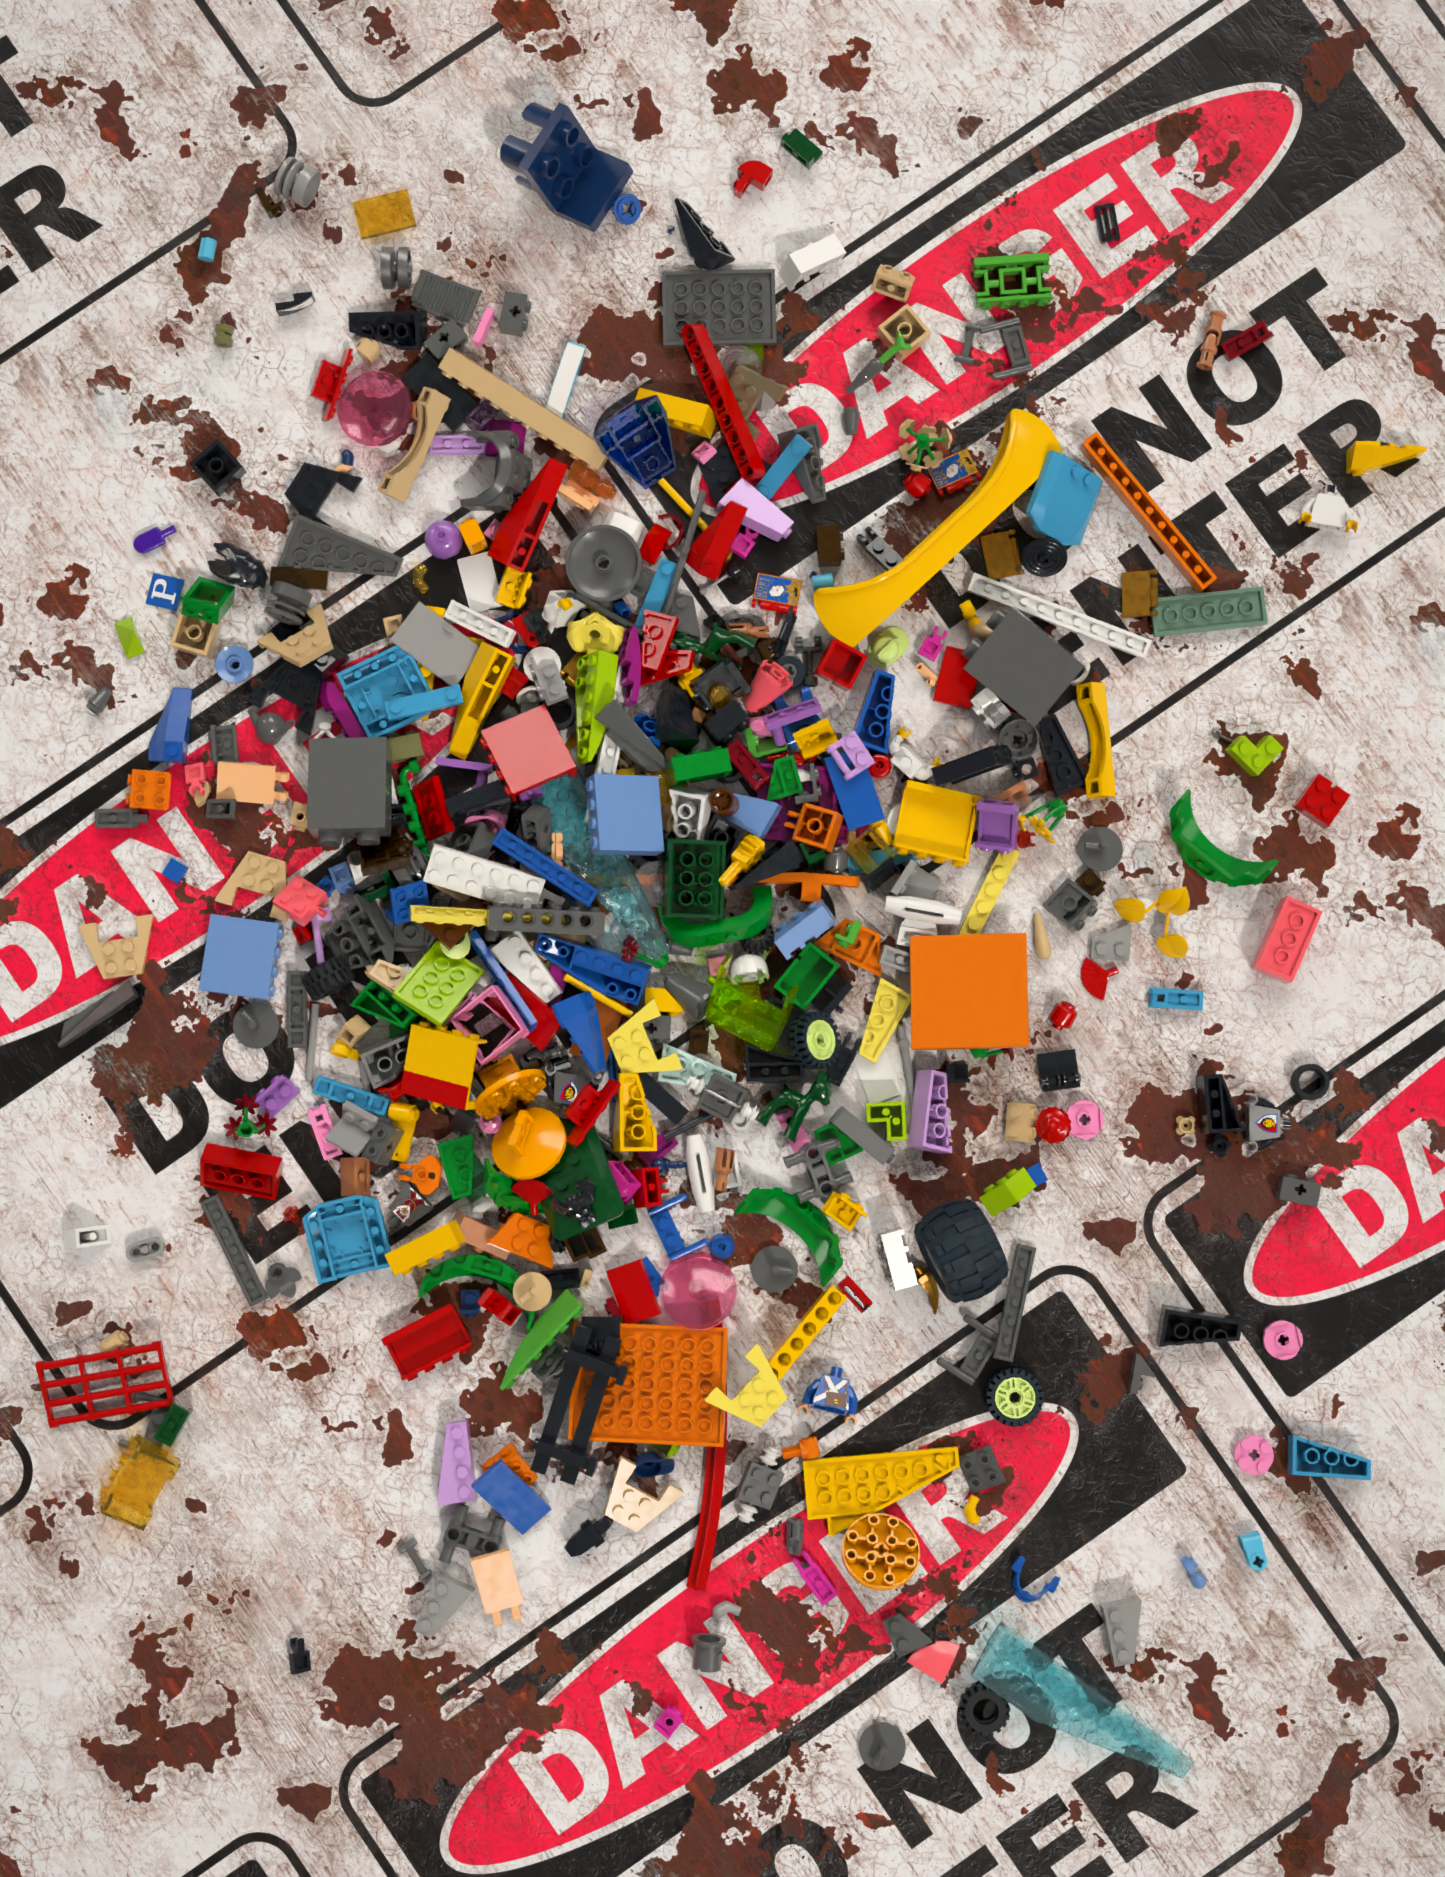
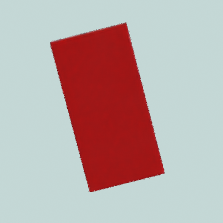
(547, 1022)

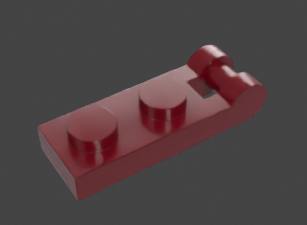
(1246, 341)
(747, 765)

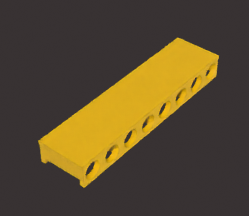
(806, 1330)

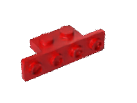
(329, 381)
(587, 1108)

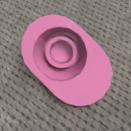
(491, 818)

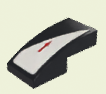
(300, 302)

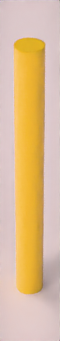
(681, 502)
(597, 995)

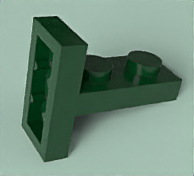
(379, 888)

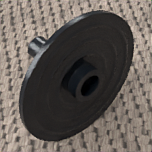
(1044, 557)

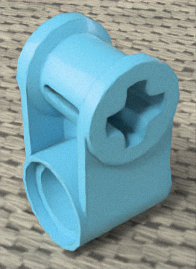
(1253, 1547)

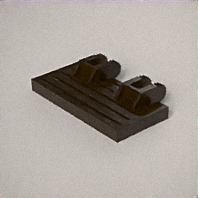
(387, 855)

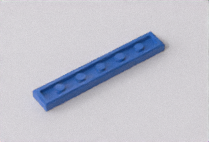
(545, 867)
(502, 980)

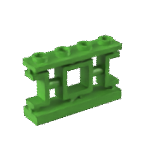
(1012, 266)

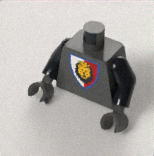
(564, 1087)

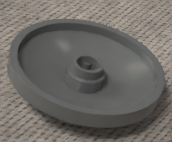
(603, 563)

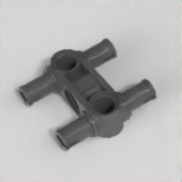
(818, 1169)
(470, 1538)

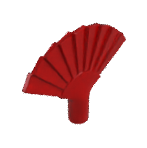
(1096, 978)
(532, 1192)

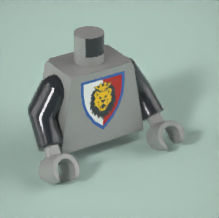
(1262, 1123)

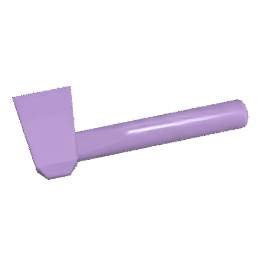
(317, 934)

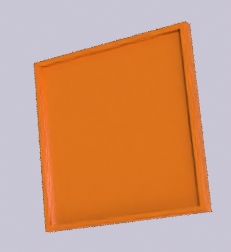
(969, 991)

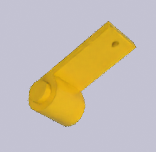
(404, 1118)

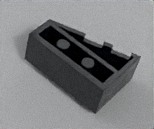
(1215, 1106)

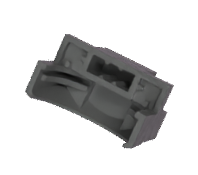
(510, 477)

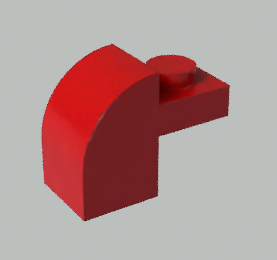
(752, 173)
(499, 1305)

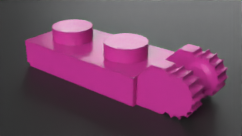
(816, 1579)

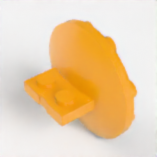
(506, 1084)
(529, 1143)
(880, 1551)

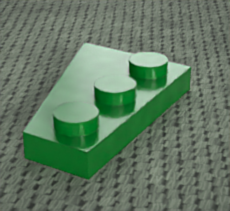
(457, 1162)

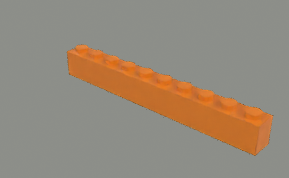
(1147, 512)

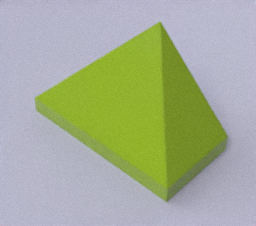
(129, 638)

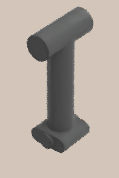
(964, 357)
(408, 1547)

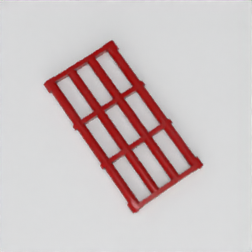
(85, 1378)

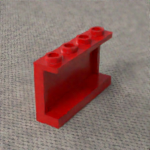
(428, 1342)

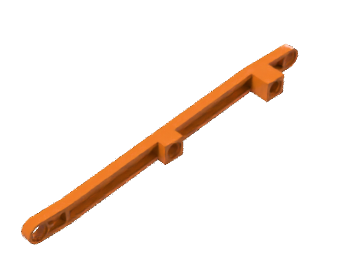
(810, 883)

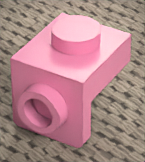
(758, 727)

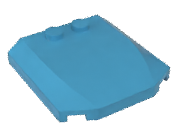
(1063, 499)
(378, 680)
(346, 1237)

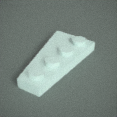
(691, 1066)

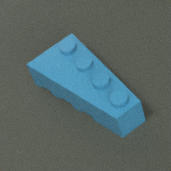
(1318, 1460)

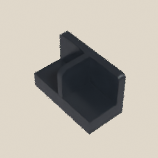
(831, 994)

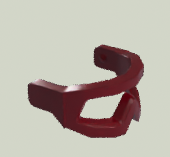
(681, 533)

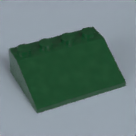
(692, 878)

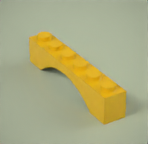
(1100, 776)

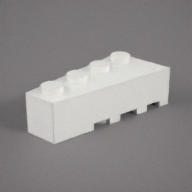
(690, 812)

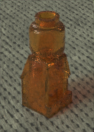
(591, 481)

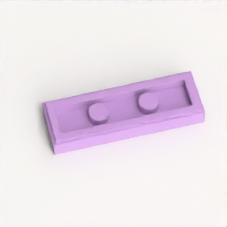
(456, 445)

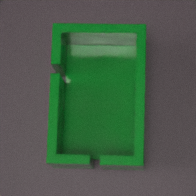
(698, 766)
(809, 973)

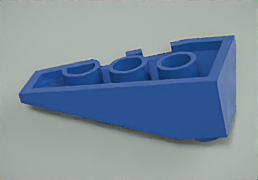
(171, 734)

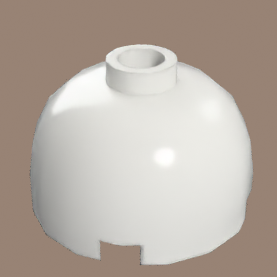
(749, 969)

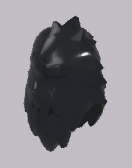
(239, 567)

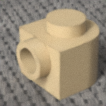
(368, 349)

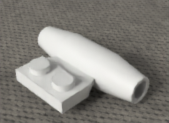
(920, 916)
(703, 1176)

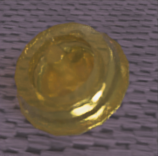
(720, 697)

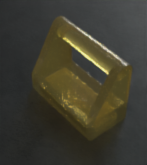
(862, 856)

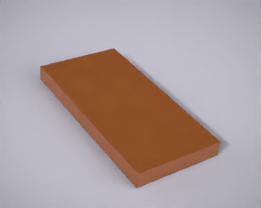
(609, 1022)

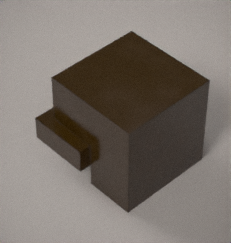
(585, 1244)

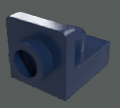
(469, 1302)

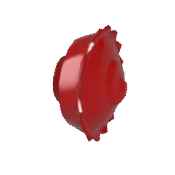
(1053, 1125)

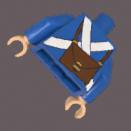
(831, 1395)

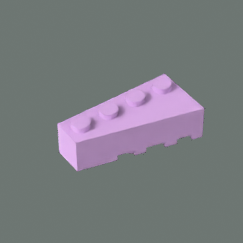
(929, 1113)
(457, 1465)

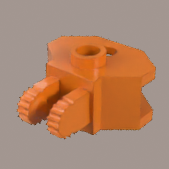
(422, 1173)

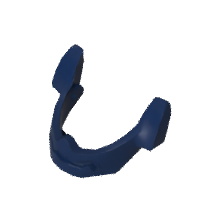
(511, 614)

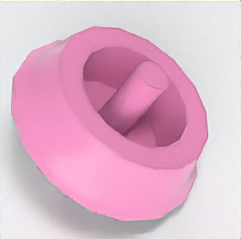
(491, 1125)

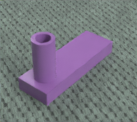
(775, 720)
(482, 768)

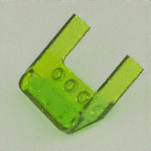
(745, 1013)

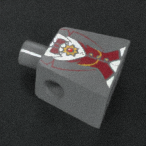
(408, 1207)

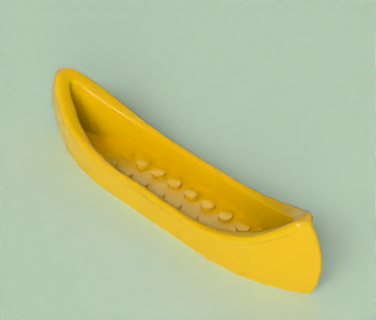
(858, 608)

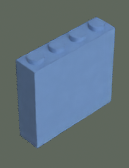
(624, 815)
(241, 957)

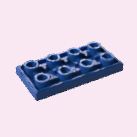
(856, 796)
(511, 1496)

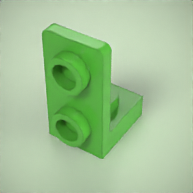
(763, 747)

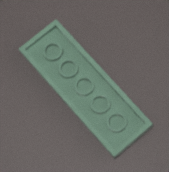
(1209, 612)

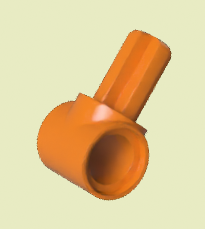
(807, 1448)

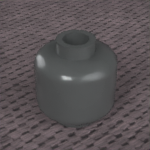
(836, 861)

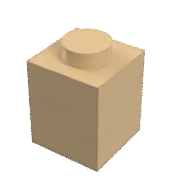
(354, 1031)

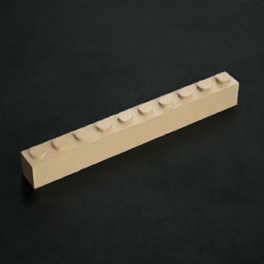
(522, 407)

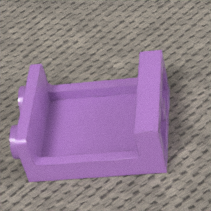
(997, 825)

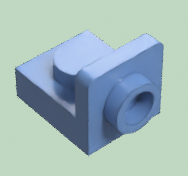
(342, 878)

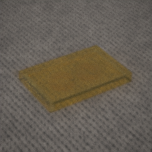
(384, 214)

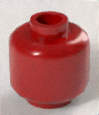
(917, 484)
(877, 773)
(1063, 1015)

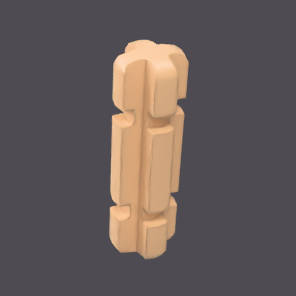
(557, 848)

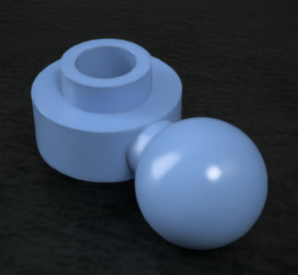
(1198, 1580)

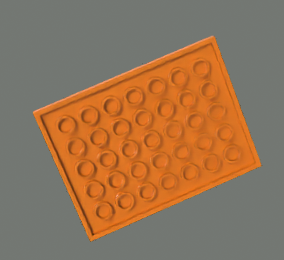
(663, 1388)

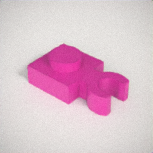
(744, 543)
(932, 646)

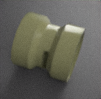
(223, 335)

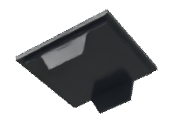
(880, 875)

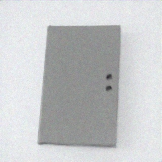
(435, 644)

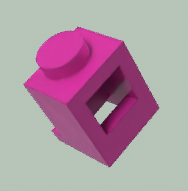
(669, 1712)

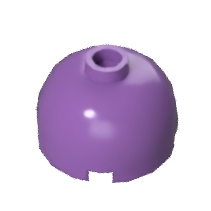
(443, 539)

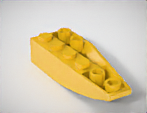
(479, 694)

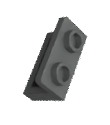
(224, 743)

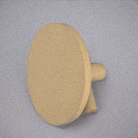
(532, 1291)

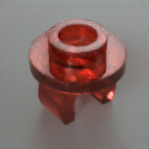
(1023, 839)
(290, 1214)

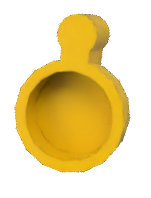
(341, 1050)

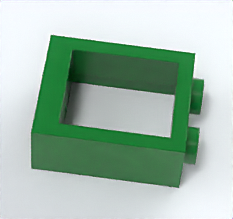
(212, 591)

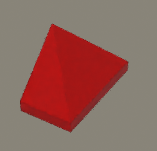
(654, 543)

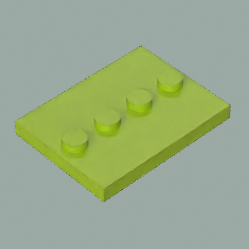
(438, 985)

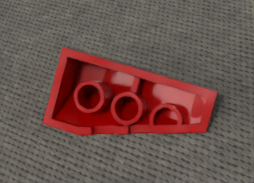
(713, 546)

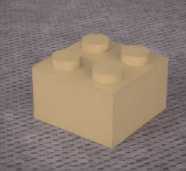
(910, 326)
(195, 636)

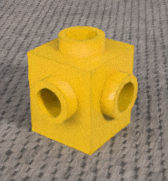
(685, 679)

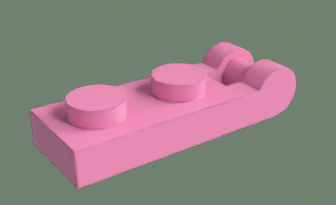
(321, 1129)
(801, 1138)

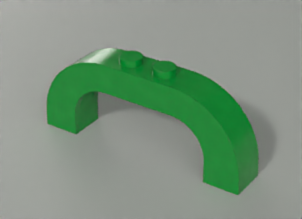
(722, 930)

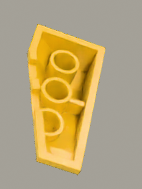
(1370, 456)
(632, 1120)

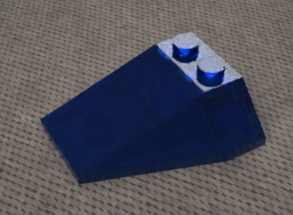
(639, 441)

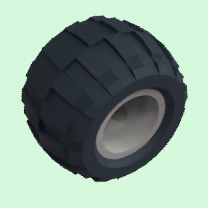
(961, 1250)

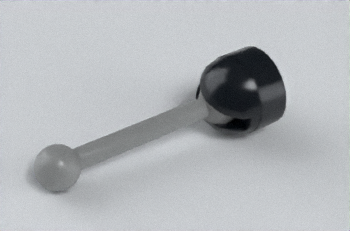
(732, 571)

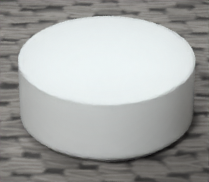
(740, 1124)

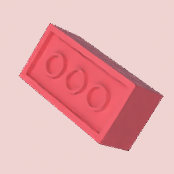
(1286, 939)

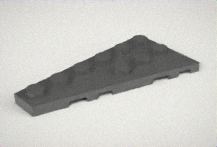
(327, 549)

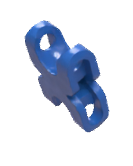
(791, 728)

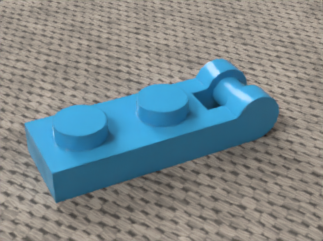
(1176, 999)

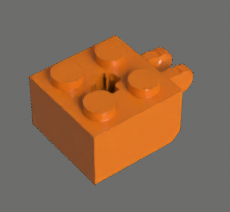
(808, 819)

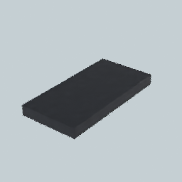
(427, 374)

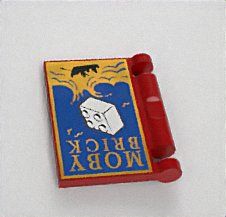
(954, 473)
(776, 593)

